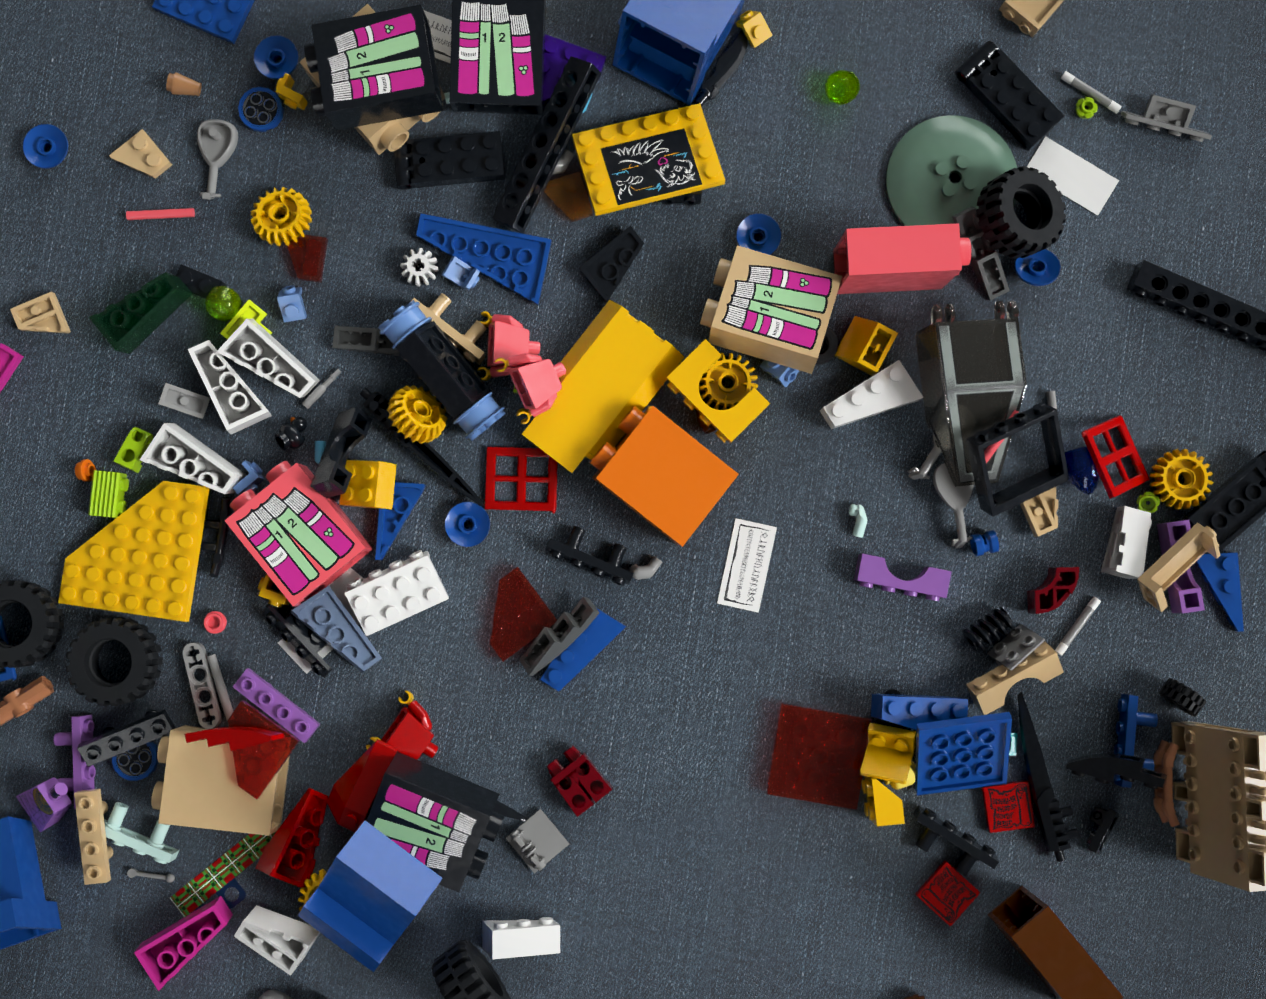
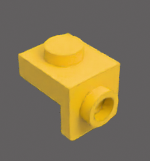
(754, 27)
(290, 97)
(275, 597)

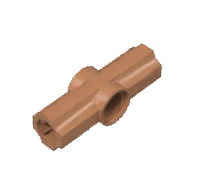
(23, 699)

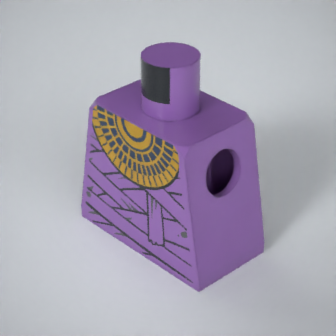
(45, 803)

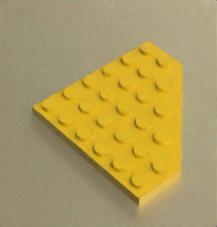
(143, 557)

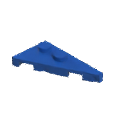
(391, 520)
(1224, 583)

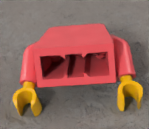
(505, 340)
(535, 382)

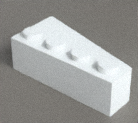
(264, 355)
(878, 394)
(231, 396)
(189, 458)

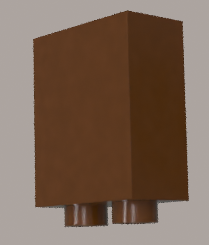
(1050, 948)

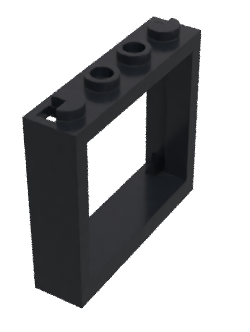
(1032, 486)

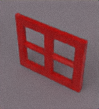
(1115, 456)
(521, 479)

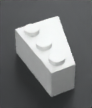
(1127, 543)
(277, 937)
(520, 937)

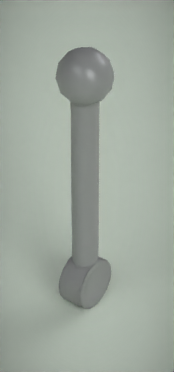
(133, 872)

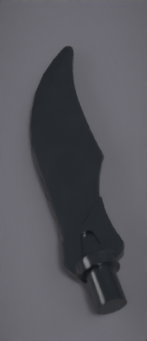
(725, 68)

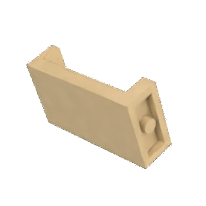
(1029, 14)
(1176, 562)

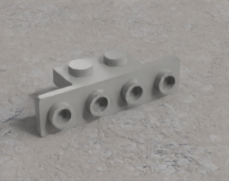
(1169, 115)

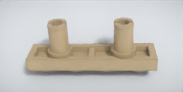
(465, 342)
(92, 836)

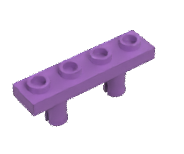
(276, 705)
(82, 774)

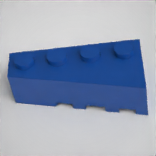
(916, 709)

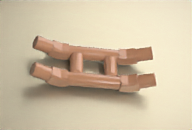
(1163, 800)

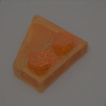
(570, 196)

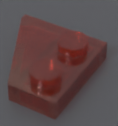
(309, 257)

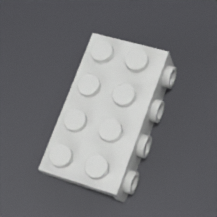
(395, 592)

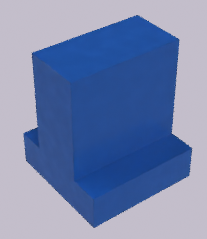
(673, 41)
(369, 896)
(22, 897)

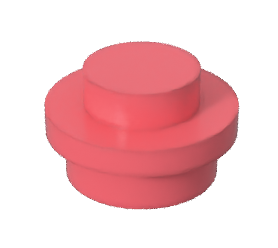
(215, 622)

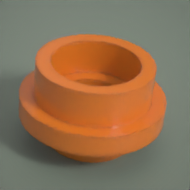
(84, 470)

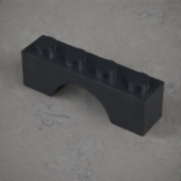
(348, 430)

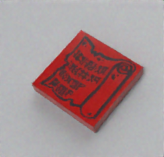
(1008, 806)
(947, 893)

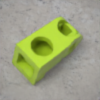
(133, 449)

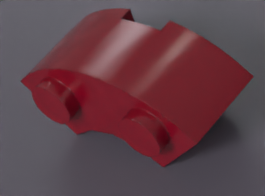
(1054, 590)

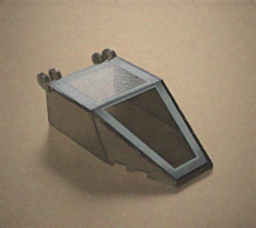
(970, 382)

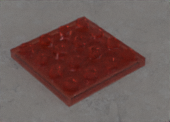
(818, 756)

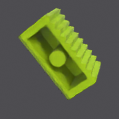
(108, 494)

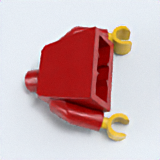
(410, 731)

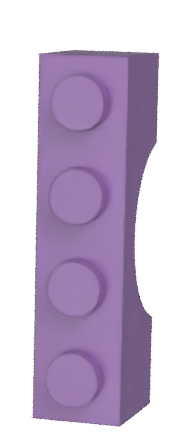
(930, 581)
(1184, 593)

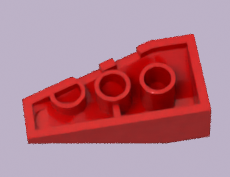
(357, 788)
(293, 846)

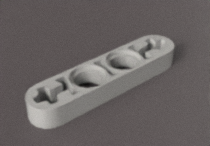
(198, 686)

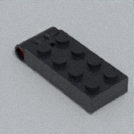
(1009, 94)
(449, 160)
(1235, 503)

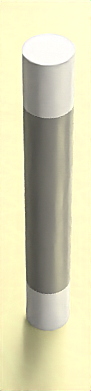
(1091, 92)
(1077, 626)

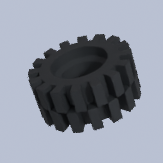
(1182, 697)

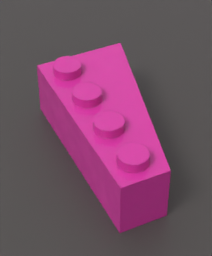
(176, 945)

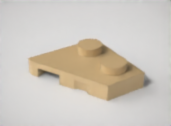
(142, 155)
(41, 315)
(1042, 512)

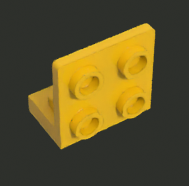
(888, 753)

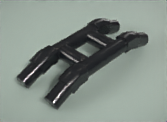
(219, 546)

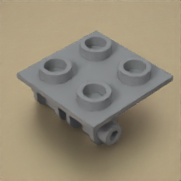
(1015, 647)
(537, 841)

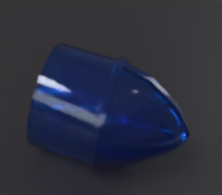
(1082, 470)

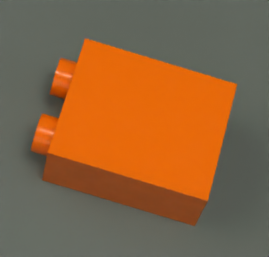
(662, 473)

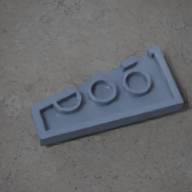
(334, 625)

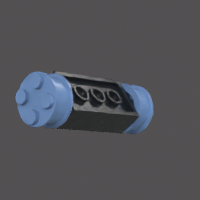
(442, 369)

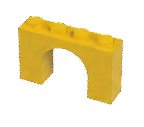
(727, 422)

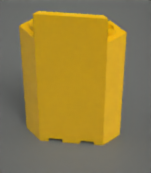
(607, 374)

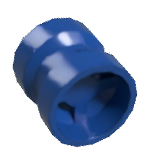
(984, 543)

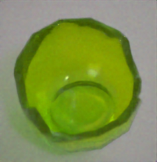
(842, 87)
(223, 303)

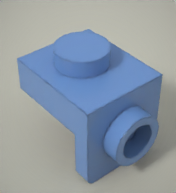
(461, 273)
(291, 303)
(782, 373)
(251, 480)

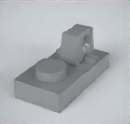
(184, 400)

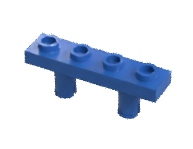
(1127, 728)

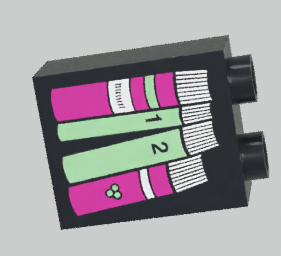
(497, 56)
(374, 68)
(436, 818)

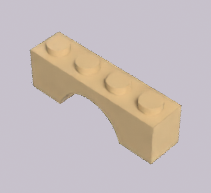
(991, 688)

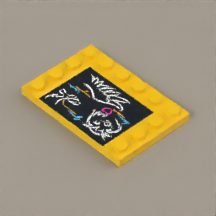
(648, 159)

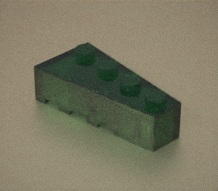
(141, 312)

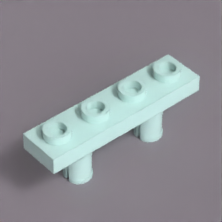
(141, 844)

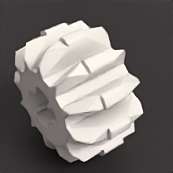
(413, 261)

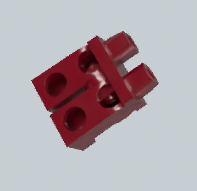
(572, 777)

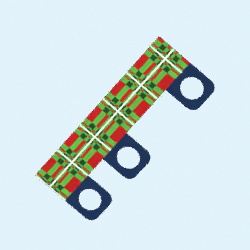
(221, 875)

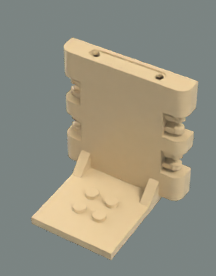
(1223, 803)

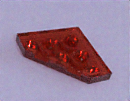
(518, 615)
(260, 763)

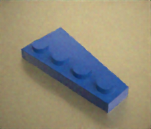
(582, 651)

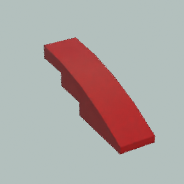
(237, 737)

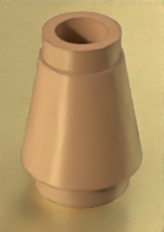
(182, 85)

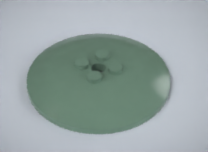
(925, 157)

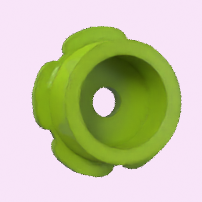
(1086, 113)
(1148, 496)

